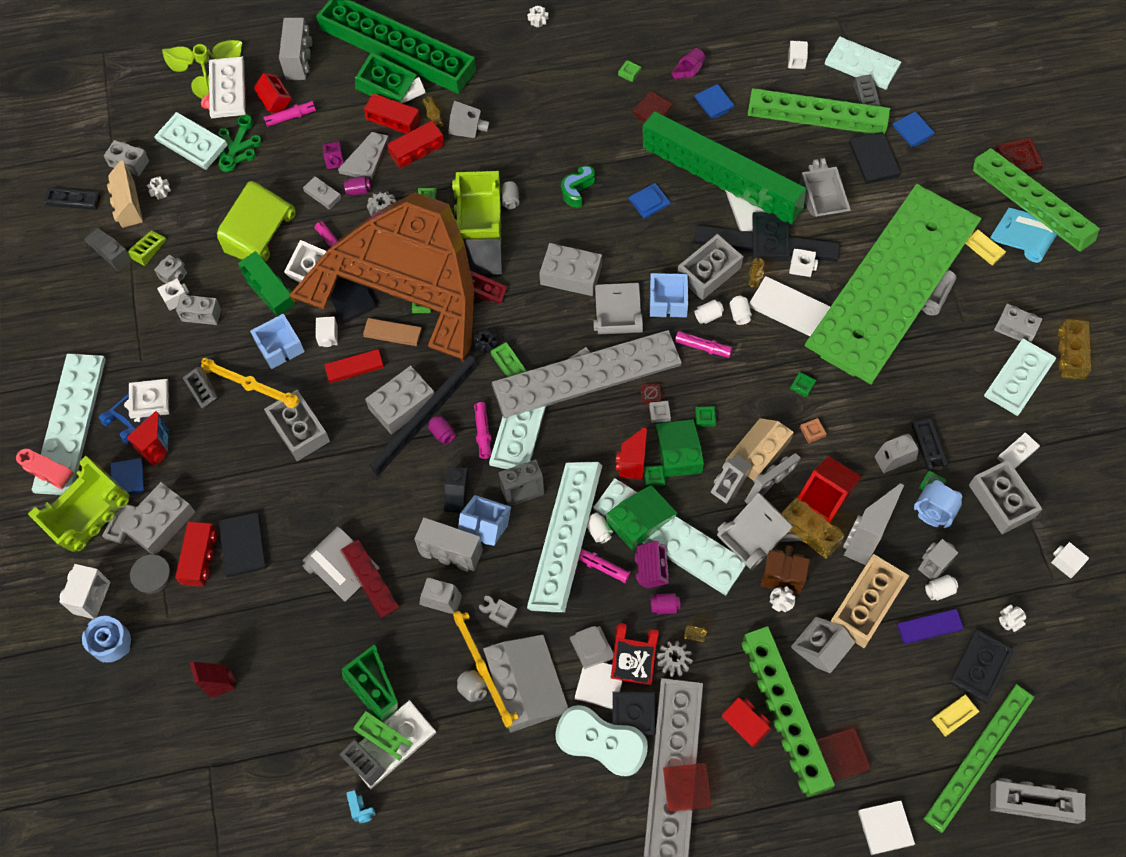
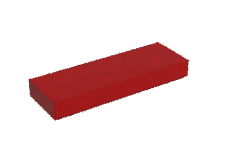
(353, 366)

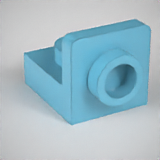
(356, 804)

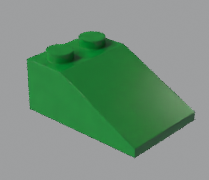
(383, 78)
(679, 448)
(640, 516)

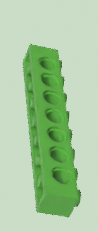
(818, 111)
(1036, 199)
(763, 640)

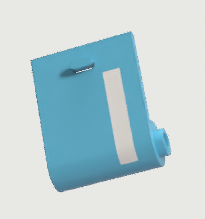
(1024, 233)

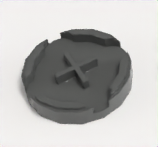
(150, 574)

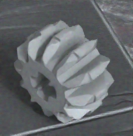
(379, 202)
(682, 658)

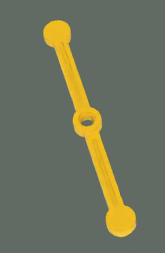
(289, 399)
(482, 669)

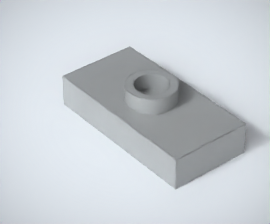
(322, 192)

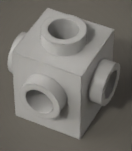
(170, 269)

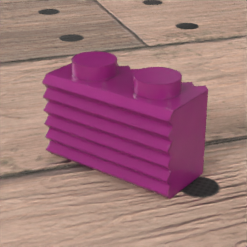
(652, 565)

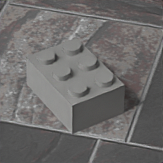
(295, 49)
(710, 266)
(570, 269)
(399, 399)
(297, 427)
(1005, 496)
(157, 519)
(448, 545)

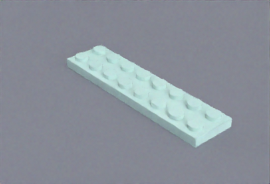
(71, 416)
(564, 537)
(684, 544)

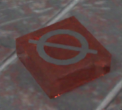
(650, 393)

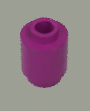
(357, 186)
(441, 430)
(665, 603)

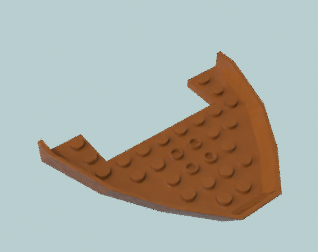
(410, 254)

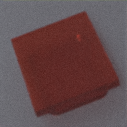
(650, 104)

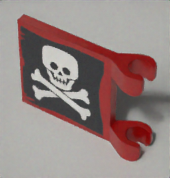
(633, 659)

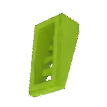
(144, 258)

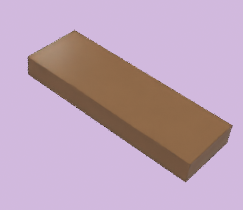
(392, 332)

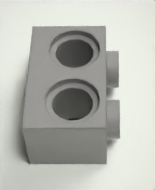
(134, 157)
(198, 309)

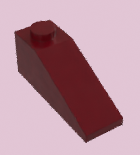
(487, 288)
(213, 678)

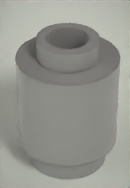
(510, 195)

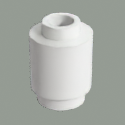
(740, 310)
(709, 311)
(599, 528)
(941, 587)

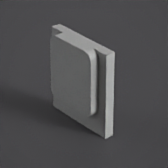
(591, 647)

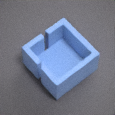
(668, 295)
(277, 341)
(485, 519)

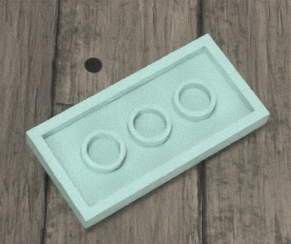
(862, 61)
(191, 140)
(1020, 377)
(516, 439)

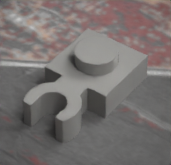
(500, 612)

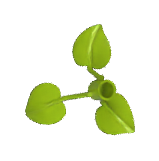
(180, 58)

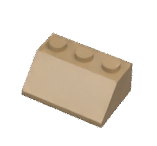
(124, 196)
(763, 445)

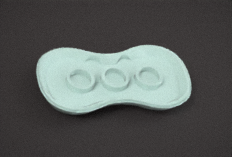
(616, 746)

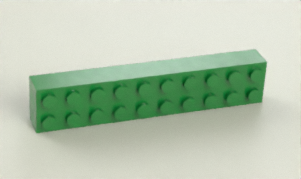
(397, 44)
(723, 167)

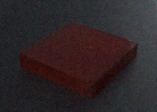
(1021, 154)
(843, 754)
(687, 787)

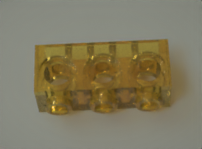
(1081, 343)
(813, 537)

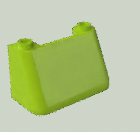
(253, 222)

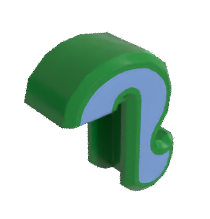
(574, 183)

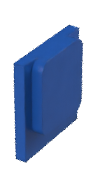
(714, 101)
(913, 129)
(649, 200)
(129, 475)

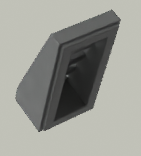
(862, 83)
(192, 385)
(371, 772)

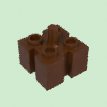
(784, 570)

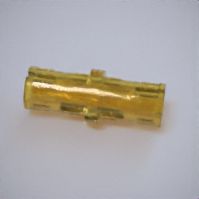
(432, 112)
(756, 272)

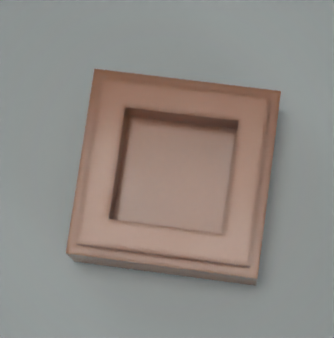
(813, 430)

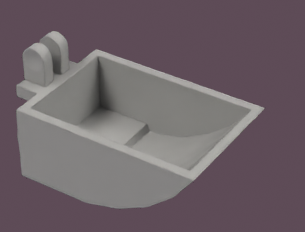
(823, 190)

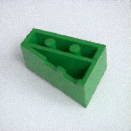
(266, 284)
(370, 683)

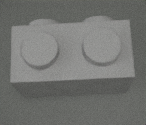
(1018, 323)
(731, 479)
(937, 559)

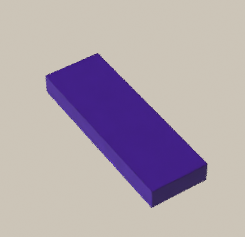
(929, 626)

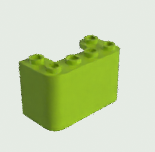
(478, 204)
(82, 507)

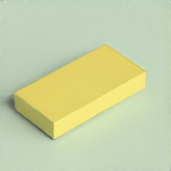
(985, 247)
(955, 715)

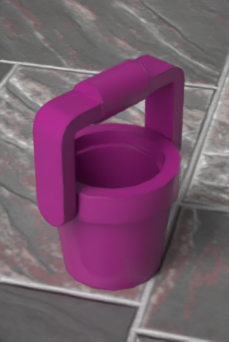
(689, 64)

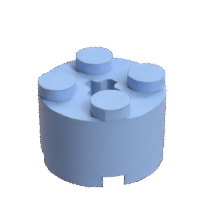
(938, 504)
(106, 639)

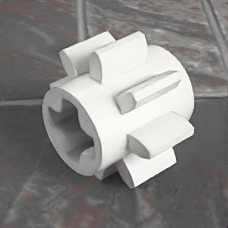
(538, 16)
(158, 187)
(782, 599)
(1012, 618)

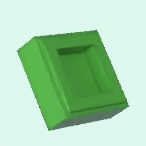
(629, 71)

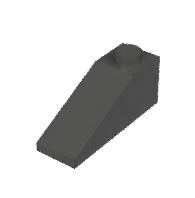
(109, 249)

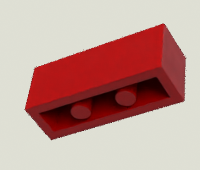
(392, 114)
(416, 144)
(196, 554)

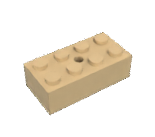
(880, 586)

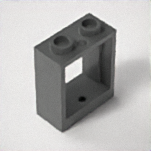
(529, 478)

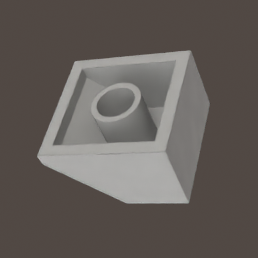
(823, 644)

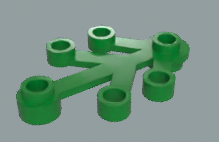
(245, 123)

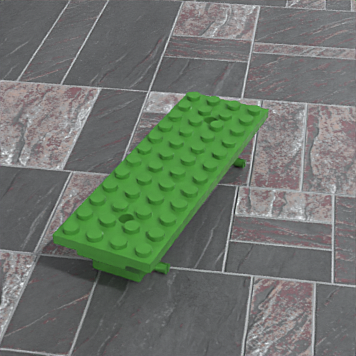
(892, 284)

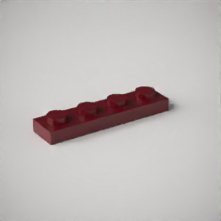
(369, 579)

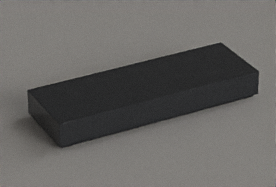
(72, 198)

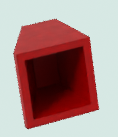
(829, 488)

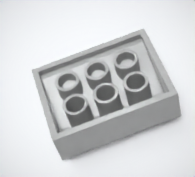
(870, 527)
(526, 680)

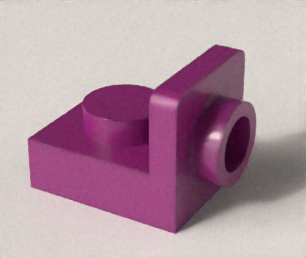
(333, 155)

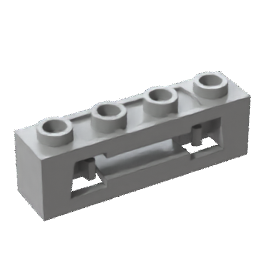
(1070, 801)

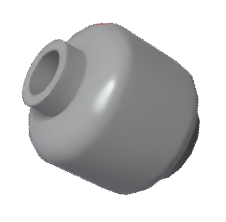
(472, 685)

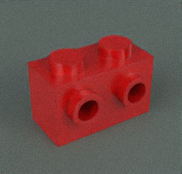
(272, 93)
(747, 722)

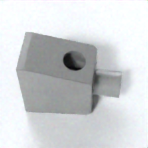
(466, 121)
(900, 452)
(439, 595)

